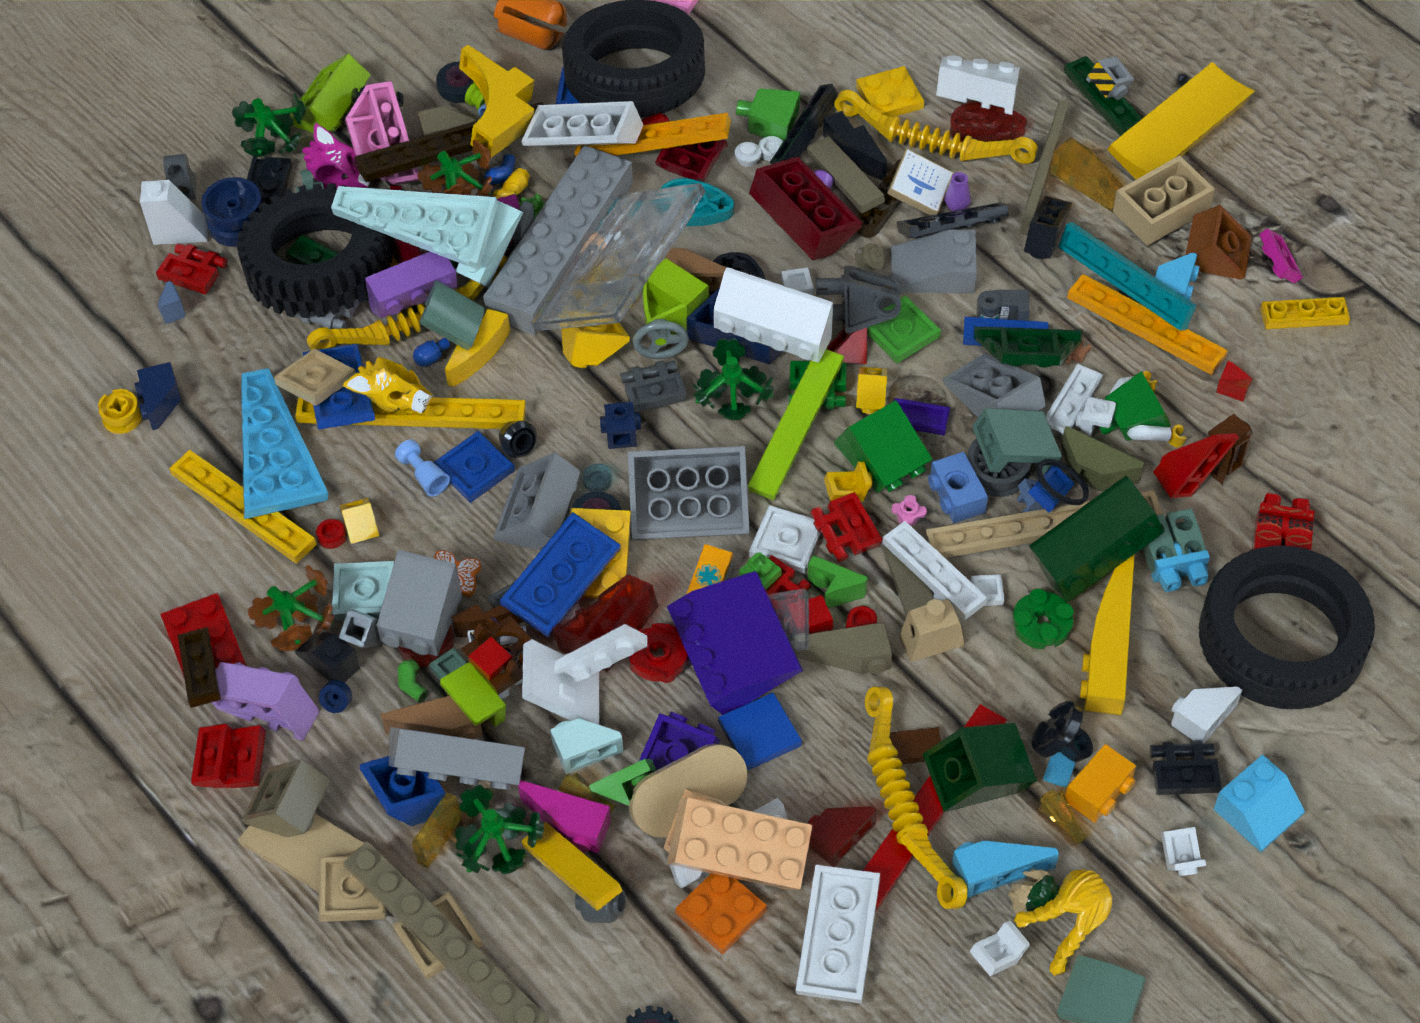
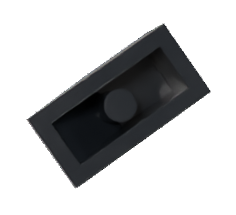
(329, 656)

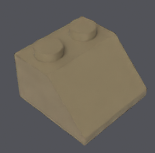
(287, 799)

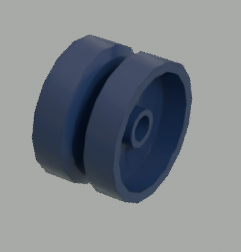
(228, 206)

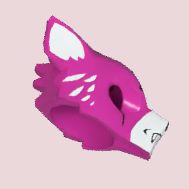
(331, 159)

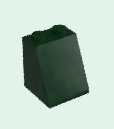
(979, 765)

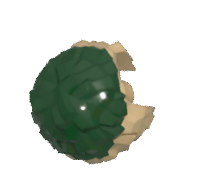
(1033, 893)

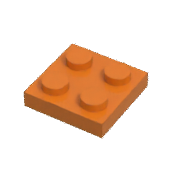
(721, 910)

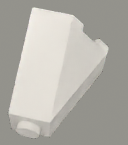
(171, 214)

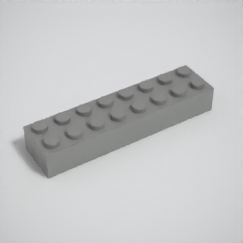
(558, 235)

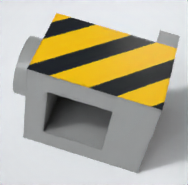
(1111, 78)

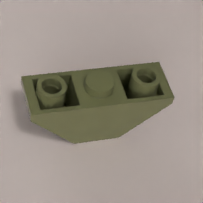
(1098, 461)

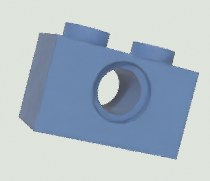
(953, 473)

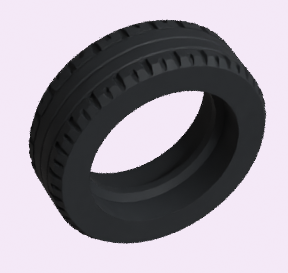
(629, 26)
(1298, 574)

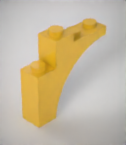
(505, 100)

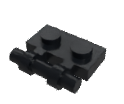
(1185, 776)

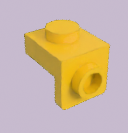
(844, 483)

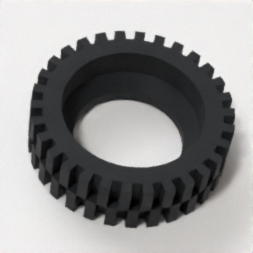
(315, 285)

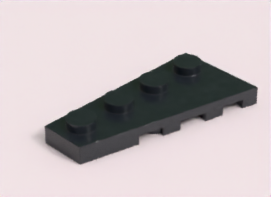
(959, 218)

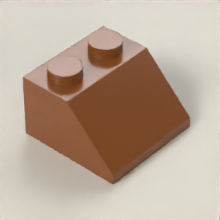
(1219, 243)

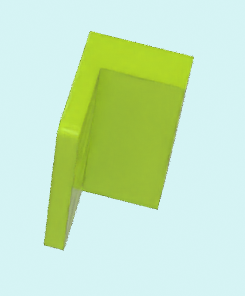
(474, 695)

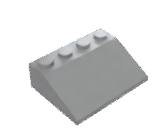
(688, 493)

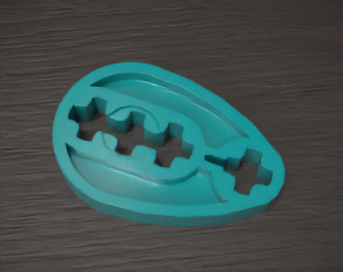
(708, 208)

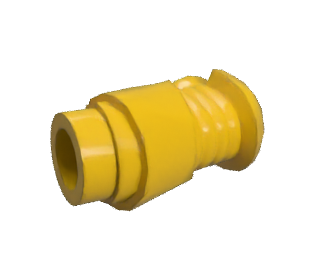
(514, 184)

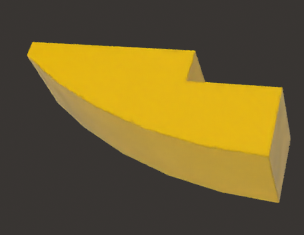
(489, 339)

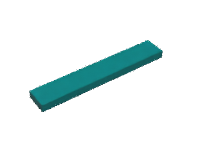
(1127, 276)

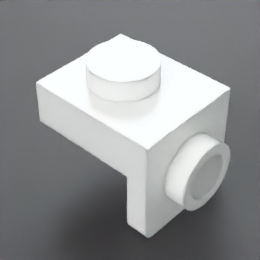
(1097, 413)
(1182, 851)
(1000, 949)

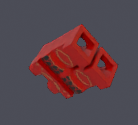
(1283, 524)

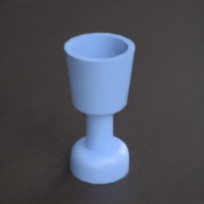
(427, 473)

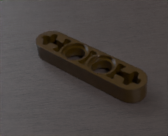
(879, 216)

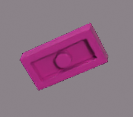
(1278, 251)

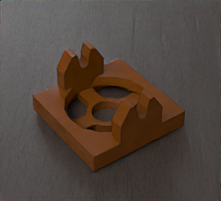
(493, 629)

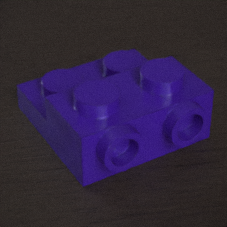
(674, 739)

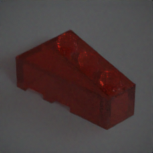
(625, 602)

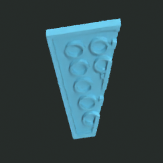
(275, 458)

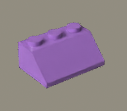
(408, 283)

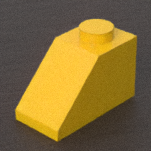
(871, 389)

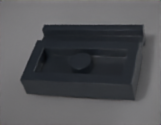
(270, 176)

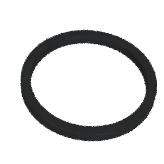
(1048, 488)

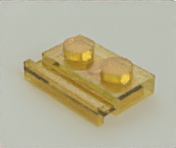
(437, 830)

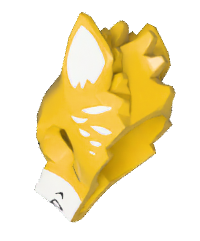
(390, 386)

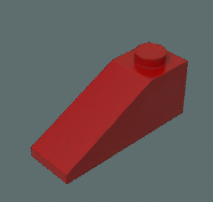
(1187, 467)

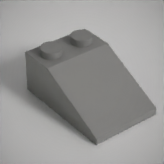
(936, 263)
(995, 386)

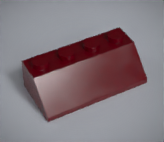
(804, 207)

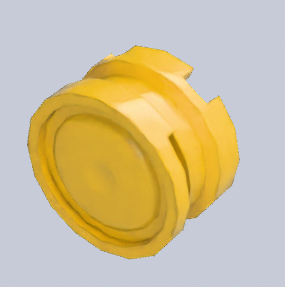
(119, 411)

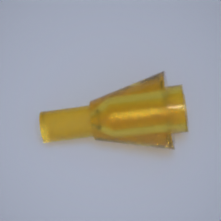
(579, 787)
(1057, 808)

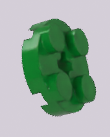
(1042, 604)

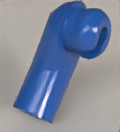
(501, 173)

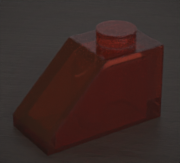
(839, 831)

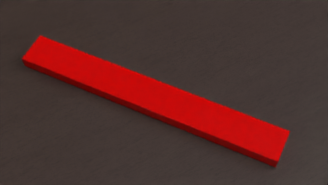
(892, 857)

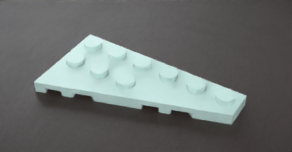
(436, 222)

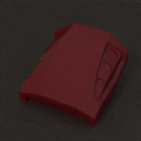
(691, 160)

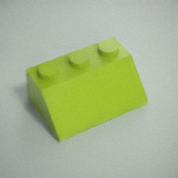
(331, 94)

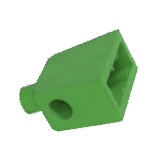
(771, 112)

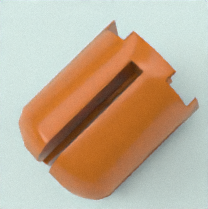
(514, 23)

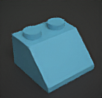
(1259, 803)

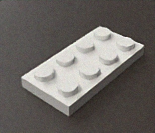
(838, 934)

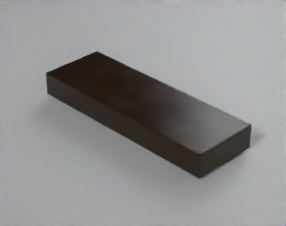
(199, 667)

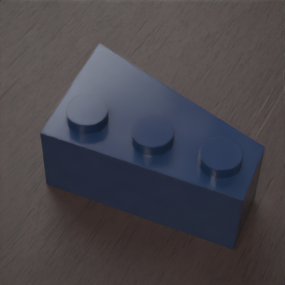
(701, 329)

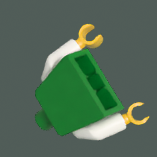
(1140, 413)

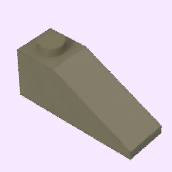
(852, 649)

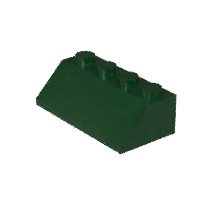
(1096, 539)

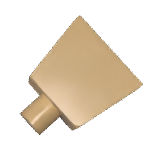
(931, 630)

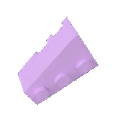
(267, 696)

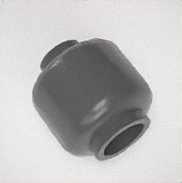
(607, 914)

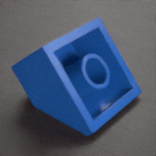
(403, 796)

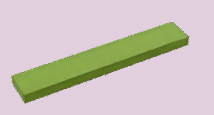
(795, 425)

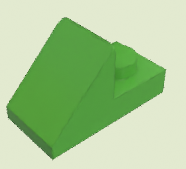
(841, 582)
(617, 784)

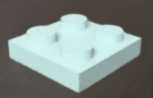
(360, 587)

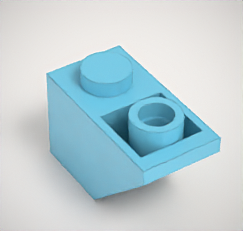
(1179, 273)

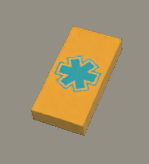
(711, 567)

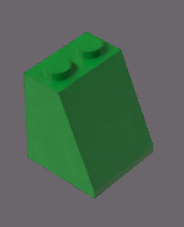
(886, 446)

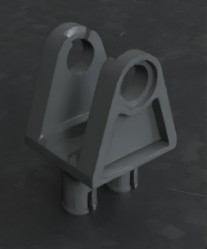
(862, 297)

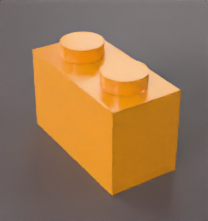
(1100, 783)

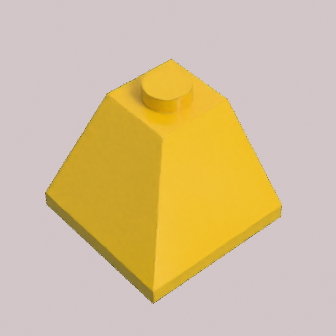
(592, 343)

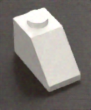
(1204, 711)

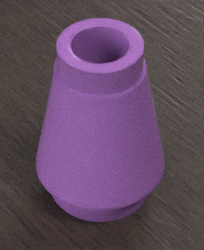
(958, 192)

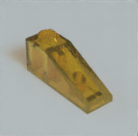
(1085, 172)

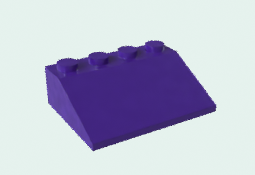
(734, 641)

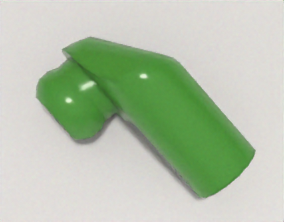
(407, 680)

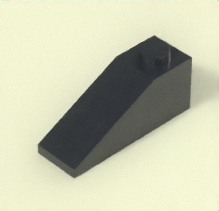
(1046, 227)

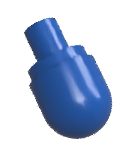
(430, 352)

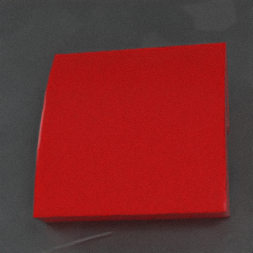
(228, 756)

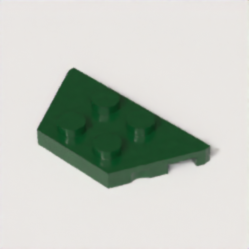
(1028, 345)

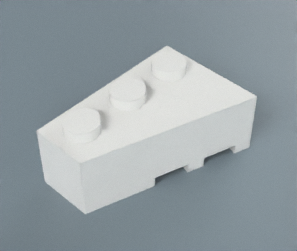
(978, 81)

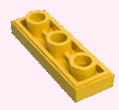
(1305, 313)

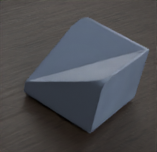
(170, 304)

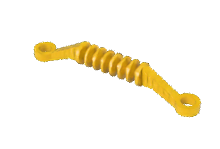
(968, 149)
(378, 332)
(899, 801)

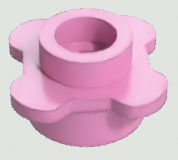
(911, 517)

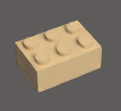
(1163, 200)

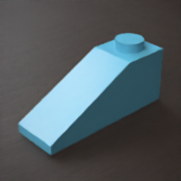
(999, 863)

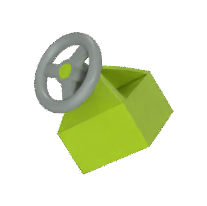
(667, 302)

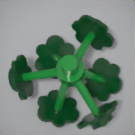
(276, 121)
(732, 374)
(495, 823)

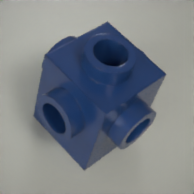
(620, 425)

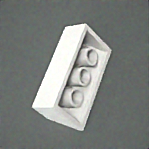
(583, 124)
(773, 315)

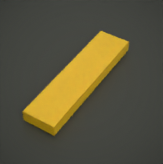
(574, 868)

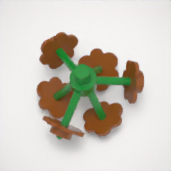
(458, 179)
(295, 605)

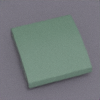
(452, 315)
(1100, 993)

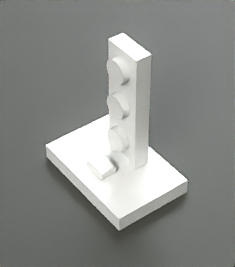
(571, 681)

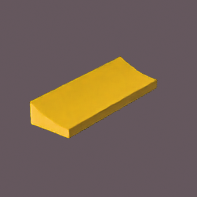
(1180, 121)

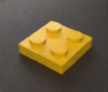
(891, 92)

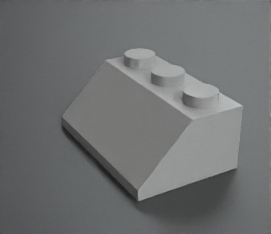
(537, 502)

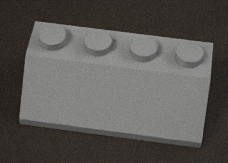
(455, 756)

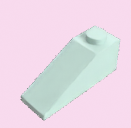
(501, 232)

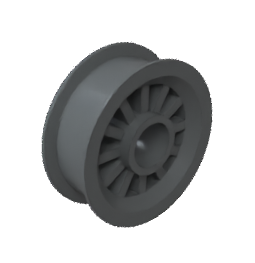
(1001, 483)

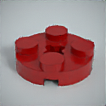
(664, 667)

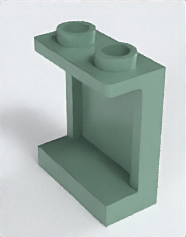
(1015, 437)

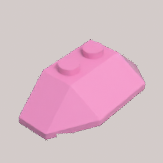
(377, 124)

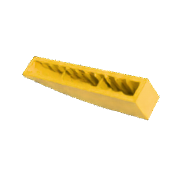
(1108, 653)

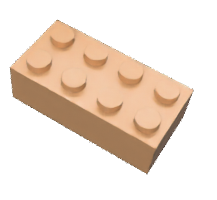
(739, 844)

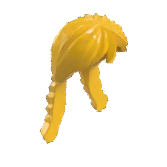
(1082, 894)

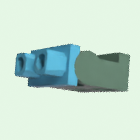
(1178, 552)

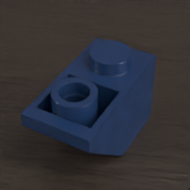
(160, 393)

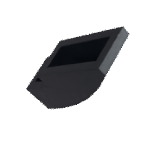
(856, 144)

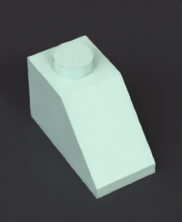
(584, 743)

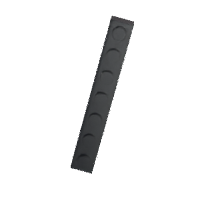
(807, 124)

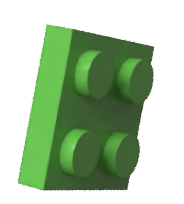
(904, 333)

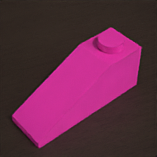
(575, 818)

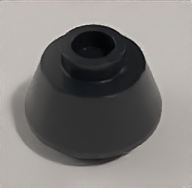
(517, 438)

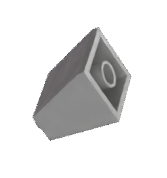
(419, 603)

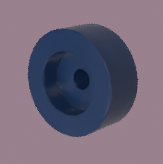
(335, 696)

